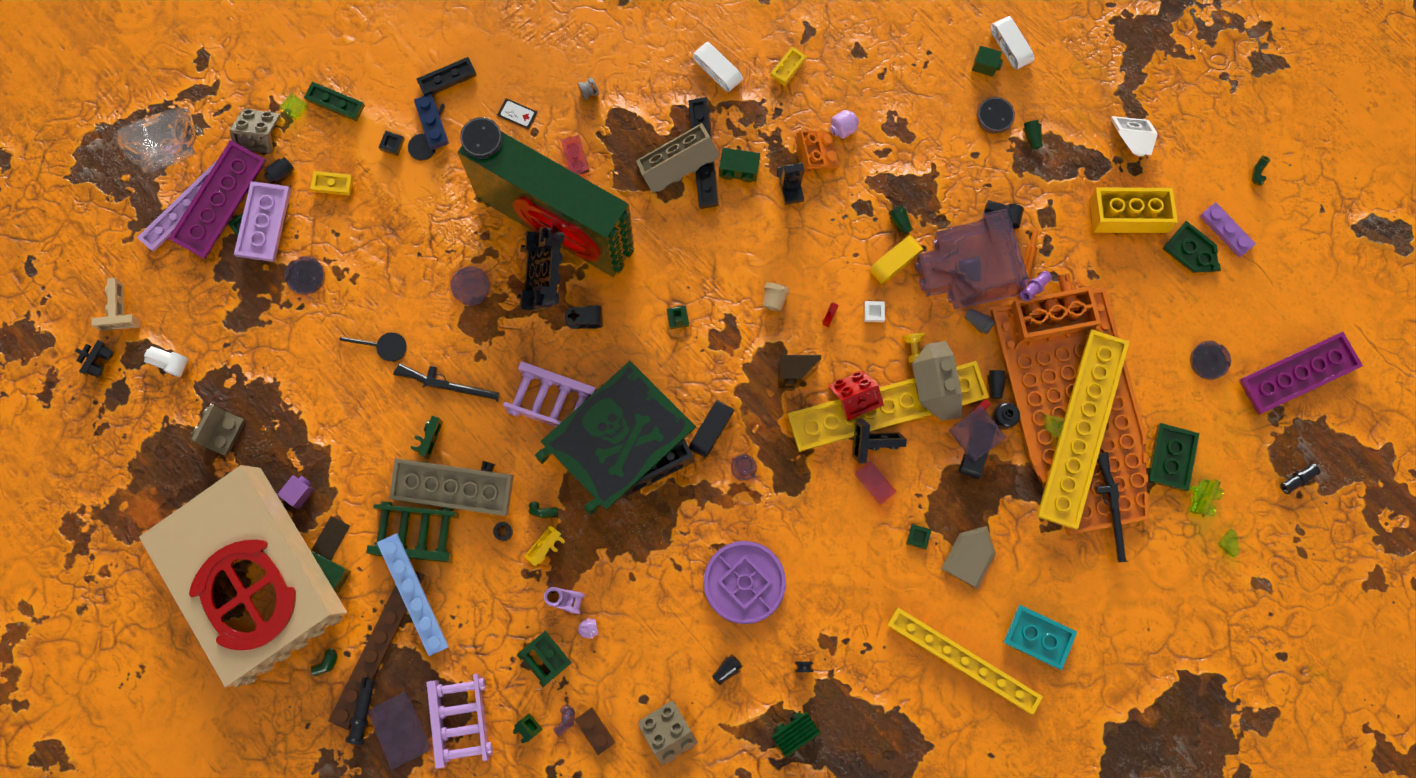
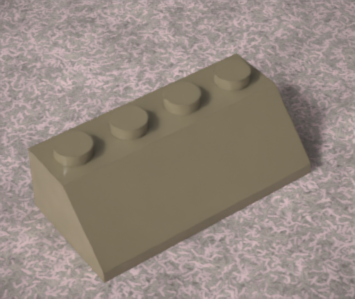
(677, 158)

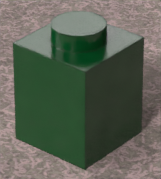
(987, 61)

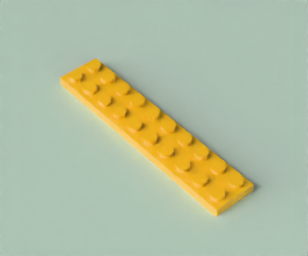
(827, 423)
(1083, 429)

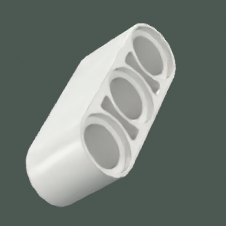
(1012, 42)
(717, 66)

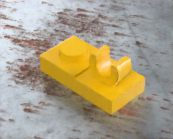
(540, 548)

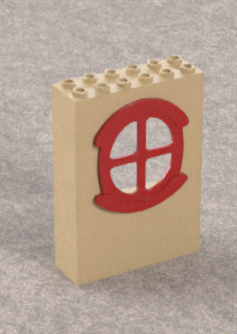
(230, 523)

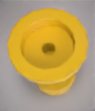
(913, 339)

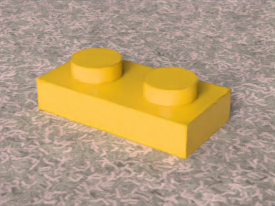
(331, 183)

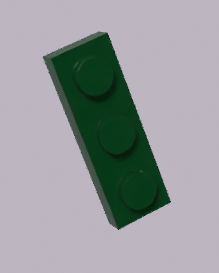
(334, 101)

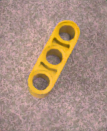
(896, 259)

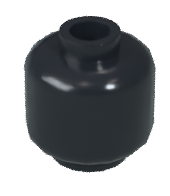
(1000, 415)

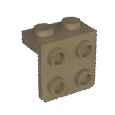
(667, 733)

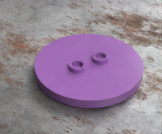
(744, 582)

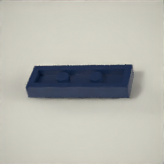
(431, 121)

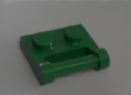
(549, 653)

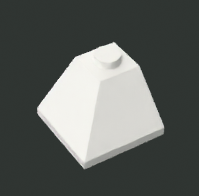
(1137, 134)

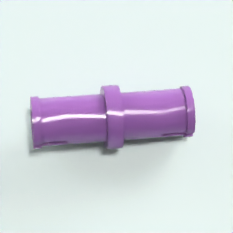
(1036, 286)

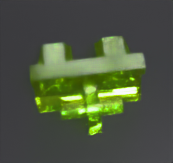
(1204, 495)

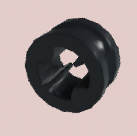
(497, 534)
(804, 667)

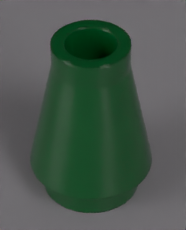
(1033, 132)
(900, 219)

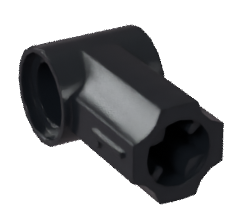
(1015, 211)

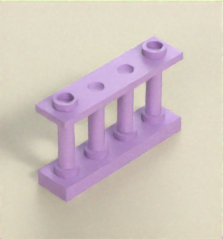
(547, 379)
(439, 712)

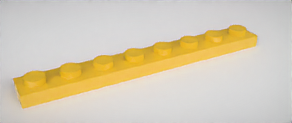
(965, 661)

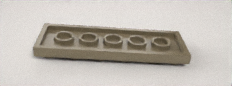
(451, 487)

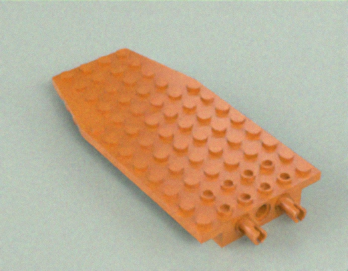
(1041, 357)

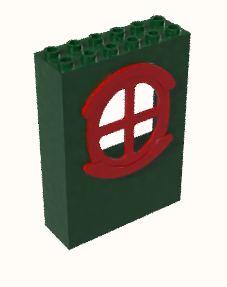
(551, 196)

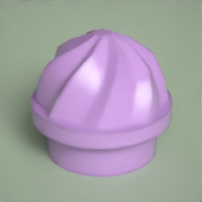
(588, 628)

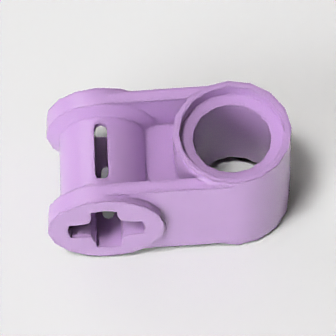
(565, 600)

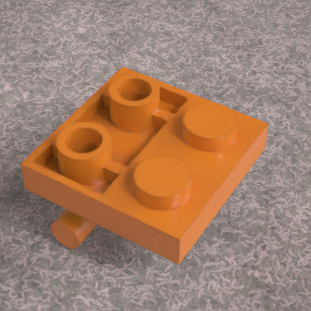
(816, 150)

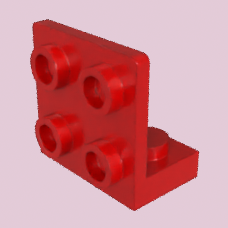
(857, 394)

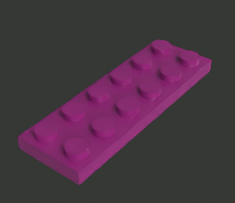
(217, 199)
(1300, 373)

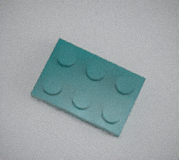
(1040, 637)

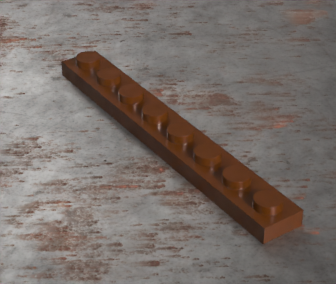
(371, 656)

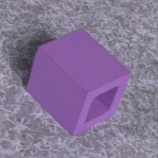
(296, 491)

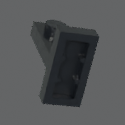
(790, 182)
(865, 440)

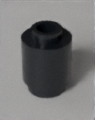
(278, 171)

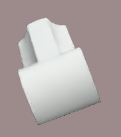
(169, 362)

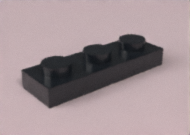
(446, 76)

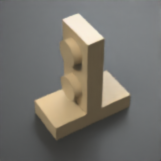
(115, 310)

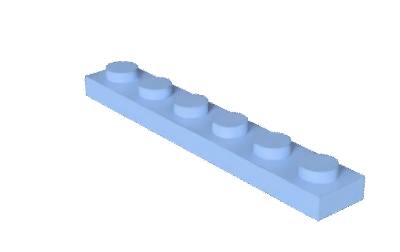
(412, 594)

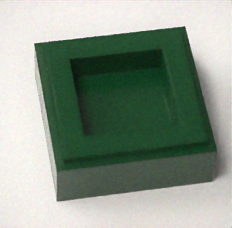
(918, 536)

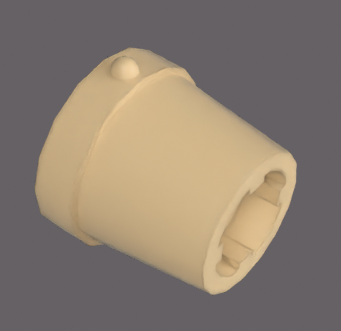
(774, 296)

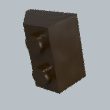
(795, 370)

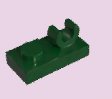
(427, 444)

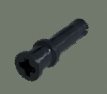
(360, 721)

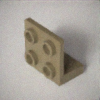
(254, 129)
(218, 430)

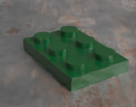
(1173, 457)

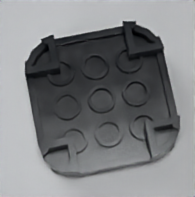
(541, 269)

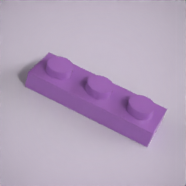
(1227, 230)

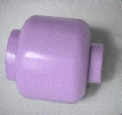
(844, 124)

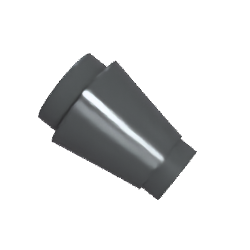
(980, 321)

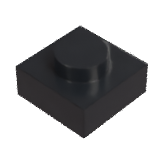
(391, 143)

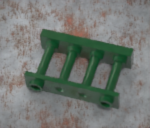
(420, 552)

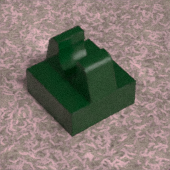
(677, 317)
(527, 728)

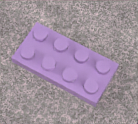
(262, 221)

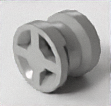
(586, 89)

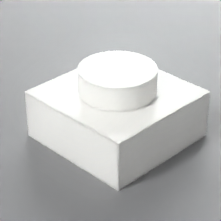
(874, 311)

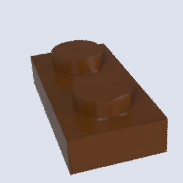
(595, 731)

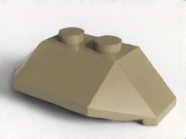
(938, 381)

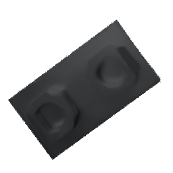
(89, 366)

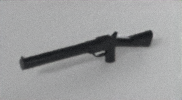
(430, 381)
(1113, 496)

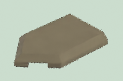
(970, 556)

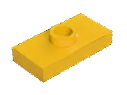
(788, 66)

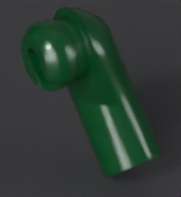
(1258, 169)
(534, 510)
(327, 664)

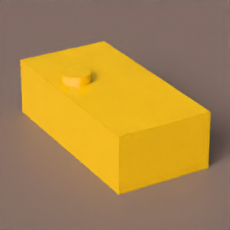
(1133, 210)

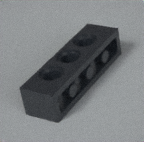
(675, 460)

